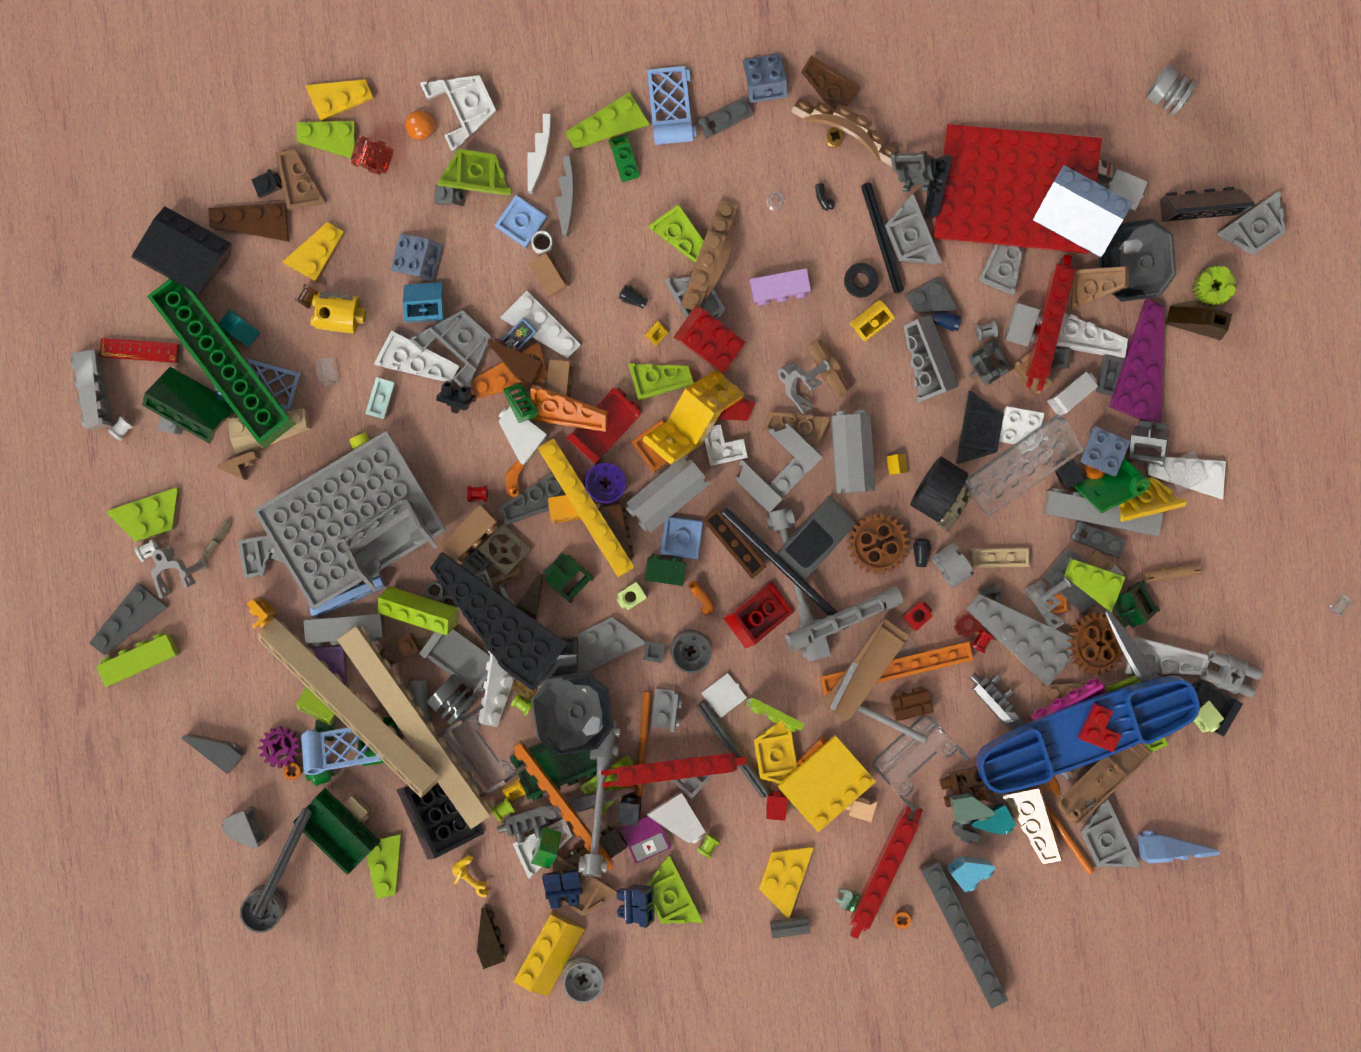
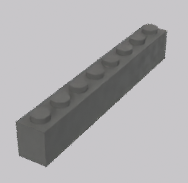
(963, 933)

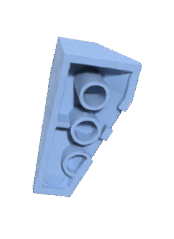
(1162, 848)

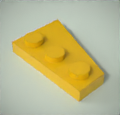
(338, 97)
(315, 252)

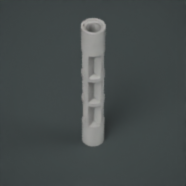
(854, 614)

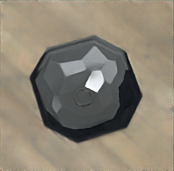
(1149, 255)
(572, 713)

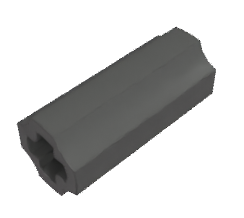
(790, 927)

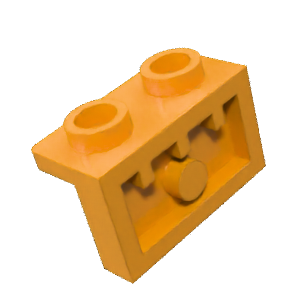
(261, 608)

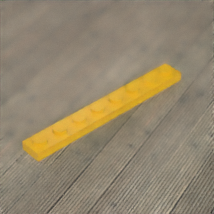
(585, 508)

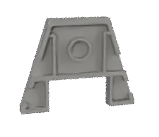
(462, 338)

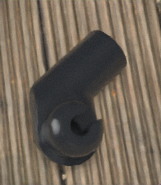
(821, 197)

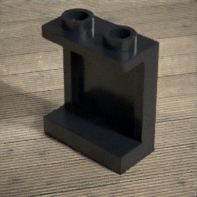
(1223, 703)

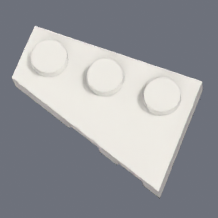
(526, 850)

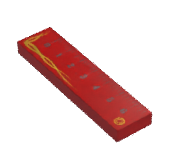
(139, 350)

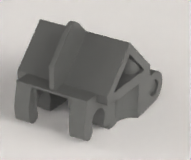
(914, 169)
(984, 366)
(1149, 435)

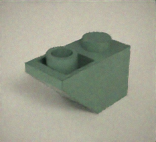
(968, 808)

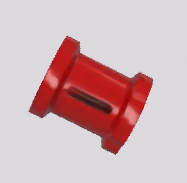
(477, 493)
(982, 641)

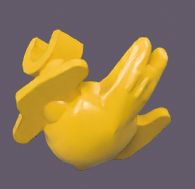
(460, 871)

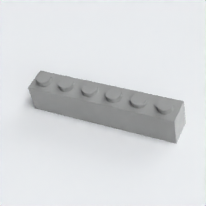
(1080, 509)

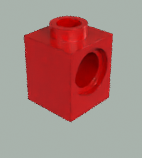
(909, 615)
(776, 806)

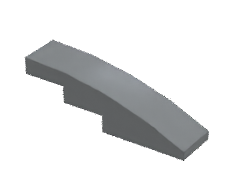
(565, 202)

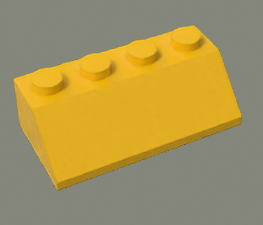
(549, 954)

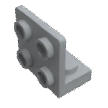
(665, 709)

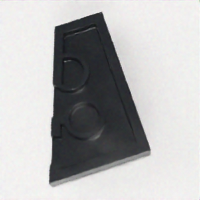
(936, 192)

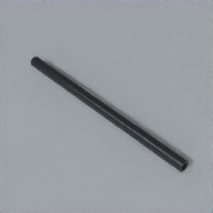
(778, 562)

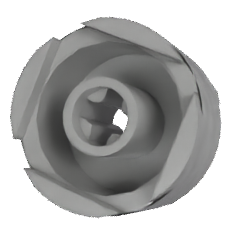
(953, 565)

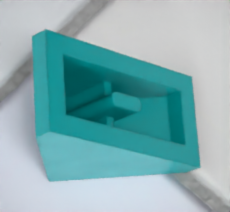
(239, 328)

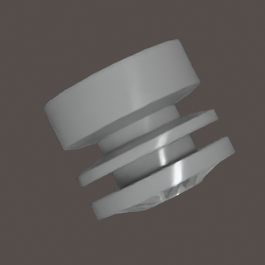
(1171, 89)
(588, 988)

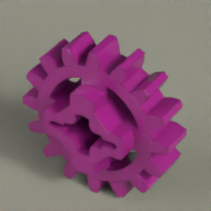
(276, 753)

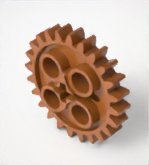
(884, 559)
(1081, 642)

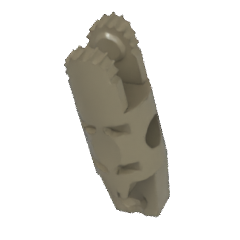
(955, 510)

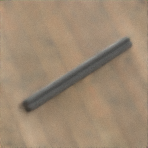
(731, 746)
(282, 862)

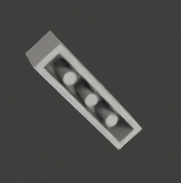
(332, 628)

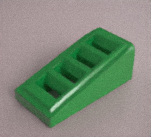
(517, 410)

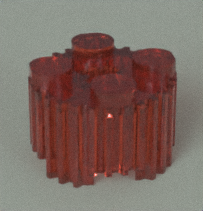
(371, 156)

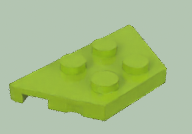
(474, 172)
(147, 516)
(671, 896)

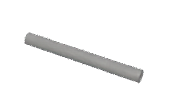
(892, 723)

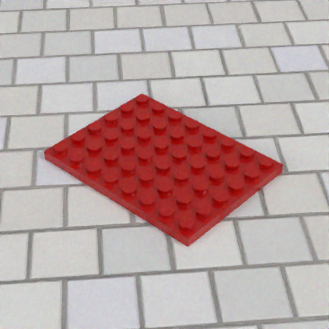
(1003, 179)

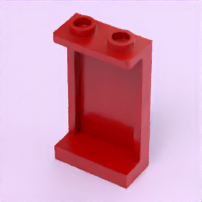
(621, 416)

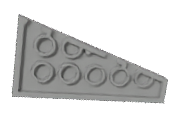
(1028, 640)

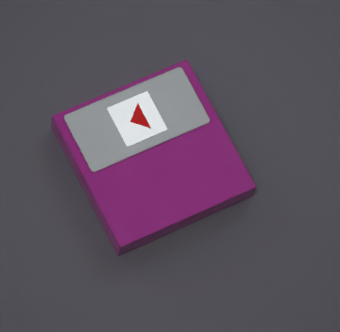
(645, 839)

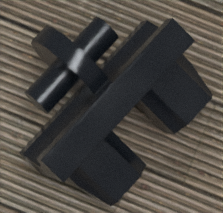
(457, 399)

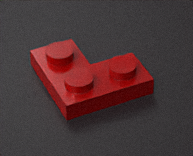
(1095, 729)

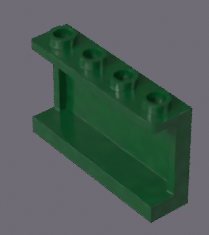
(187, 404)
(560, 768)
(338, 832)

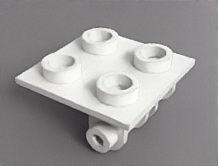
(1019, 423)

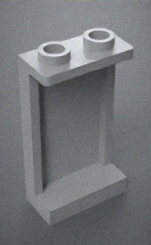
(458, 657)

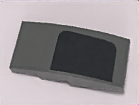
(816, 538)

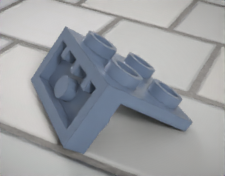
(765, 78)
(416, 257)
(1104, 451)

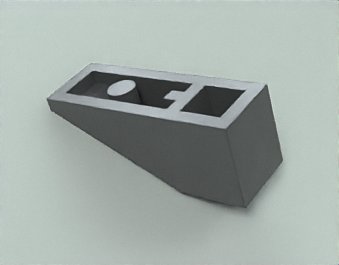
(219, 752)

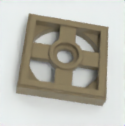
(503, 568)

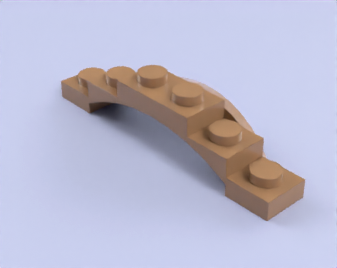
(849, 122)
(712, 256)

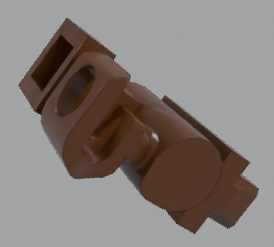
(962, 782)

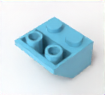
(970, 871)

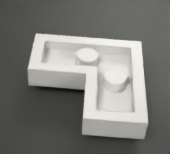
(722, 452)

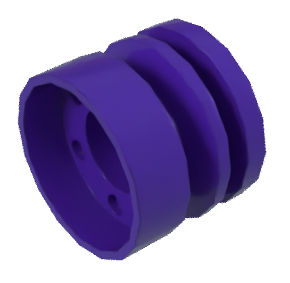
(613, 490)

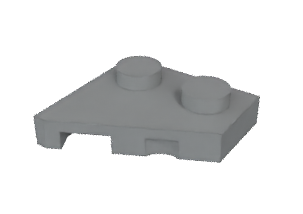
(255, 555)

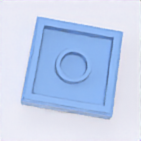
(521, 221)
(681, 537)

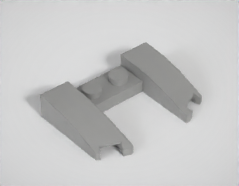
(804, 460)

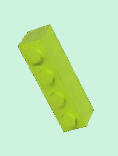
(418, 610)
(137, 660)

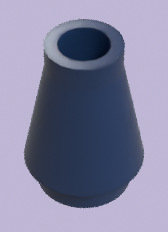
(948, 320)

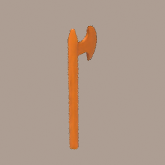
(643, 738)
(1053, 786)

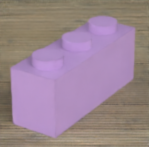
(780, 287)

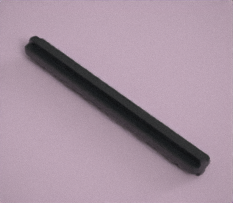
(882, 237)

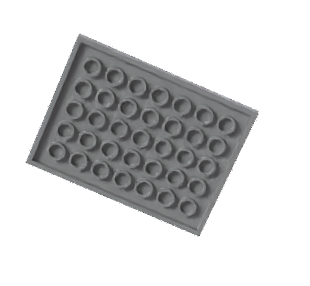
(324, 509)

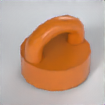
(1093, 473)

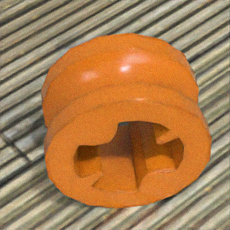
(298, 772)
(901, 925)

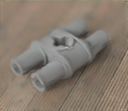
(1238, 668)

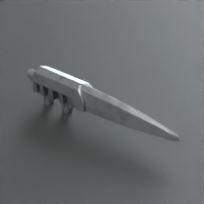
(1131, 651)
(999, 703)
(540, 816)

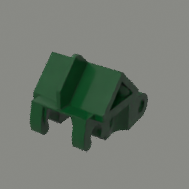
(562, 571)
(1131, 609)

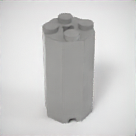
(853, 452)
(667, 494)

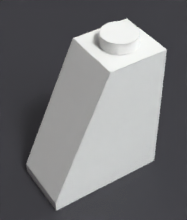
(1073, 393)
(522, 436)
(678, 818)

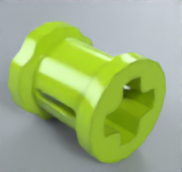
(522, 704)
(503, 809)
(708, 845)

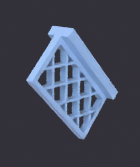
(349, 596)

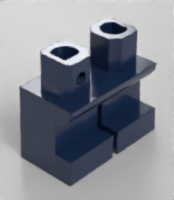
(570, 889)
(638, 905)

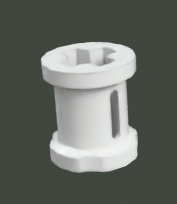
(120, 428)
(146, 551)

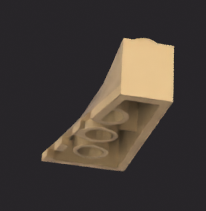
(244, 442)

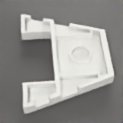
(469, 102)

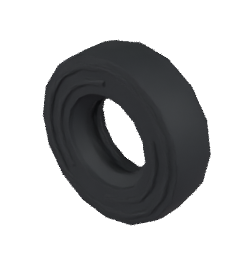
(872, 280)

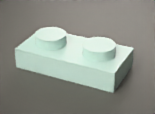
(380, 398)

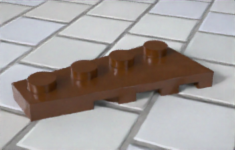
(254, 220)

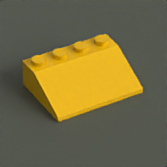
(826, 783)

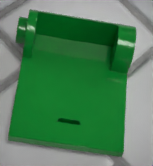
(1114, 490)

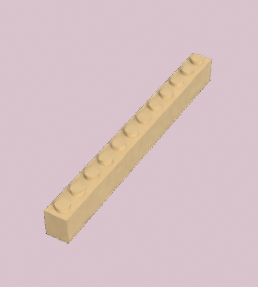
(348, 707)
(414, 725)

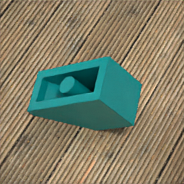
(997, 824)

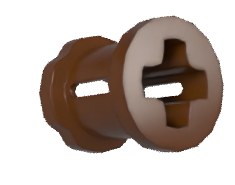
(300, 299)

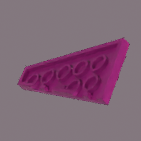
(1141, 375)

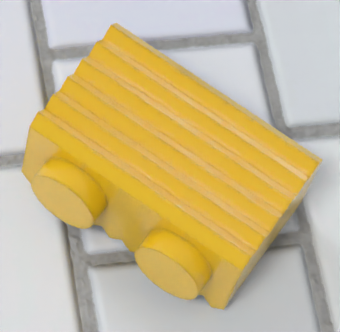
(872, 320)

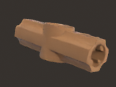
(833, 377)

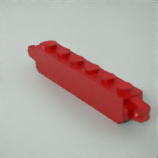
(1050, 323)
(674, 769)
(884, 871)

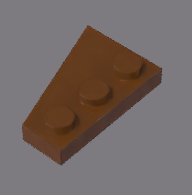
(829, 84)

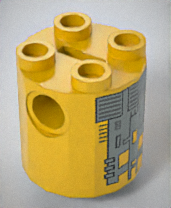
(344, 312)

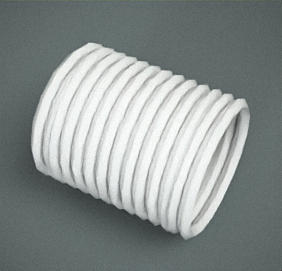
(542, 233)

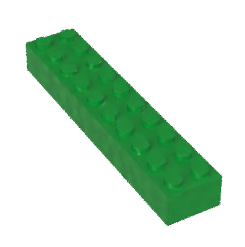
(222, 362)

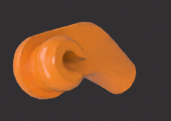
(511, 479)
(701, 596)

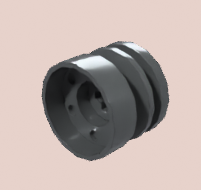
(696, 660)
(452, 699)
(272, 913)

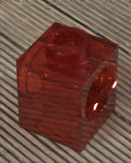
(960, 630)

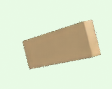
(1000, 557)

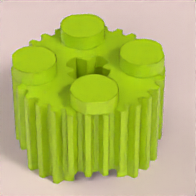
(1224, 286)

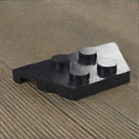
(979, 429)

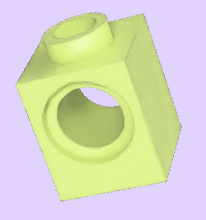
(640, 596)
(1208, 717)

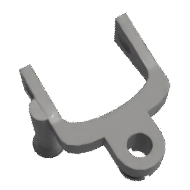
(790, 375)
(163, 560)
(1040, 597)

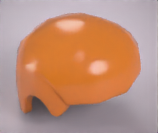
(420, 125)

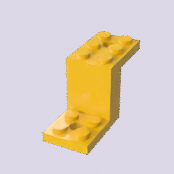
(693, 417)

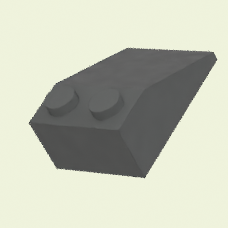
(1055, 574)

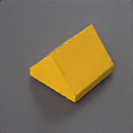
(656, 333)
(897, 464)
(514, 790)

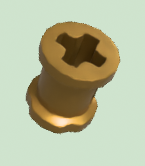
(838, 141)

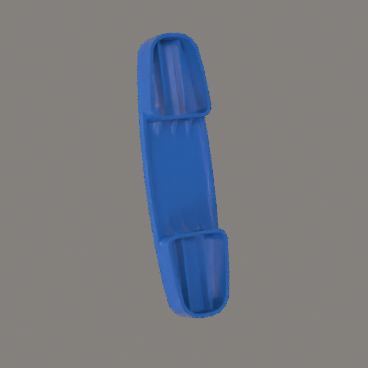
(1051, 743)

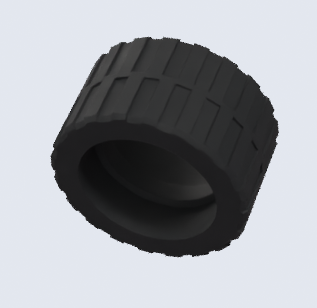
(939, 489)

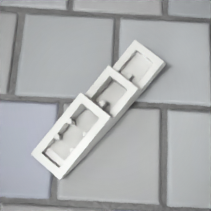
(537, 159)

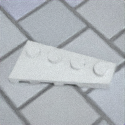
(548, 329)
(1088, 338)
(496, 693)

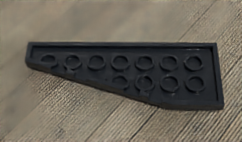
(512, 636)

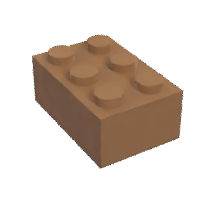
(469, 534)

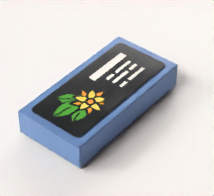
(519, 334)

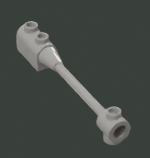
(780, 521)
(592, 863)

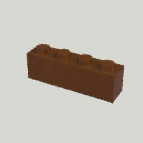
(734, 543)

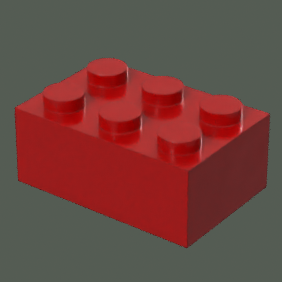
(709, 339)

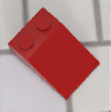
(758, 615)

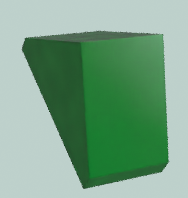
(546, 848)

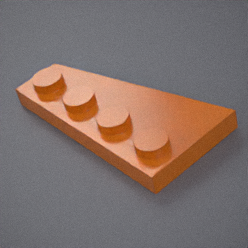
(500, 377)
(567, 411)

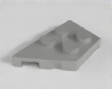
(1257, 227)
(911, 236)
(712, 303)
(604, 644)
(1107, 840)

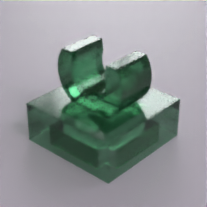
(322, 727)
(849, 900)

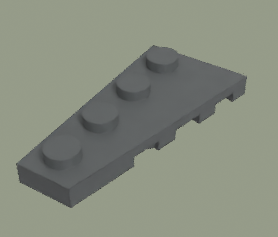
(531, 501)
(133, 613)

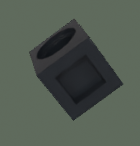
(1069, 474)
(630, 809)

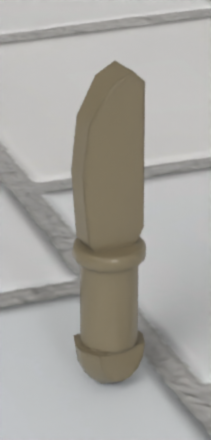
(220, 534)

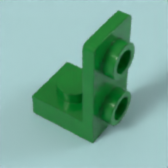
(624, 158)

